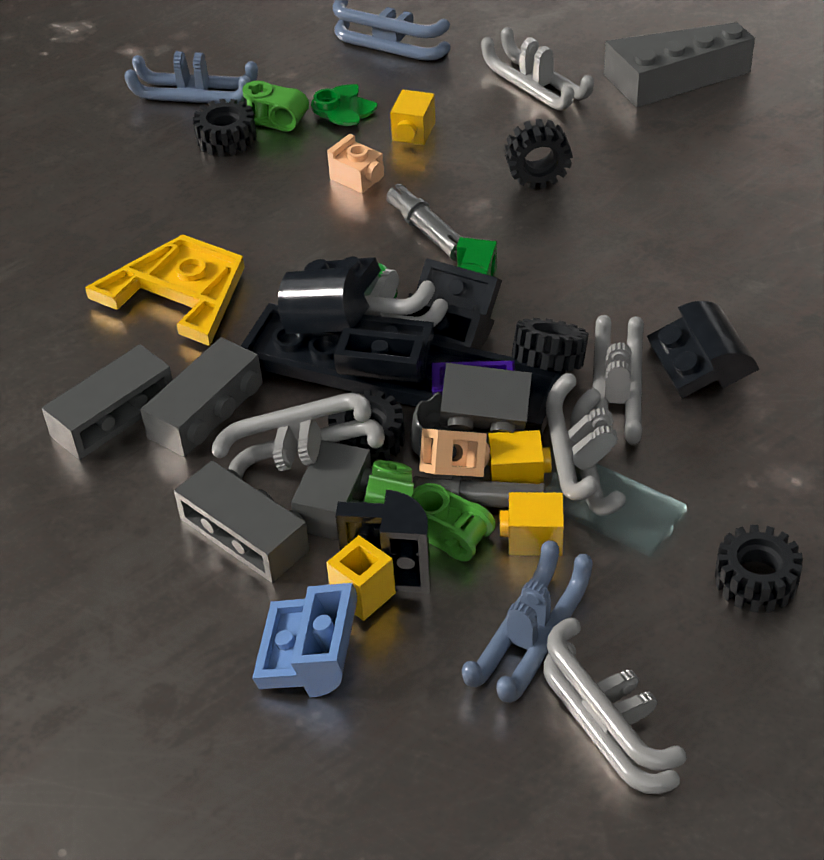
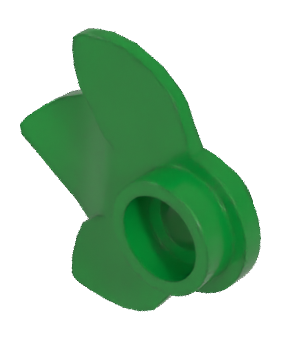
(342, 105)

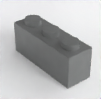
(202, 396)
(106, 401)
(243, 520)

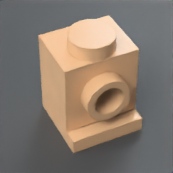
(355, 164)
(437, 452)

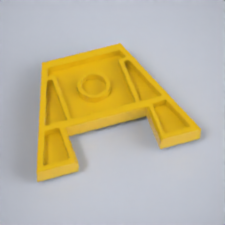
(183, 272)

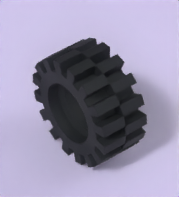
(224, 127)
(530, 139)
(550, 344)
(388, 415)
(752, 587)

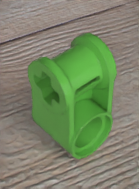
(276, 105)
(388, 476)
(452, 521)

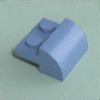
(307, 640)

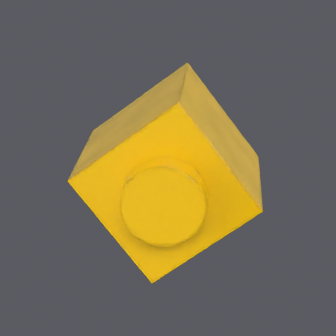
(413, 117)
(518, 457)
(532, 521)
(369, 572)

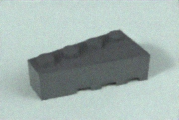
(677, 61)

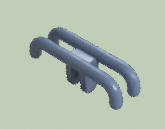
(388, 32)
(189, 86)
(530, 624)

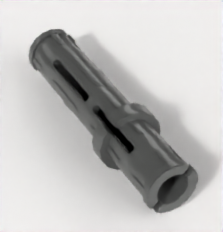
(418, 214)
(481, 492)

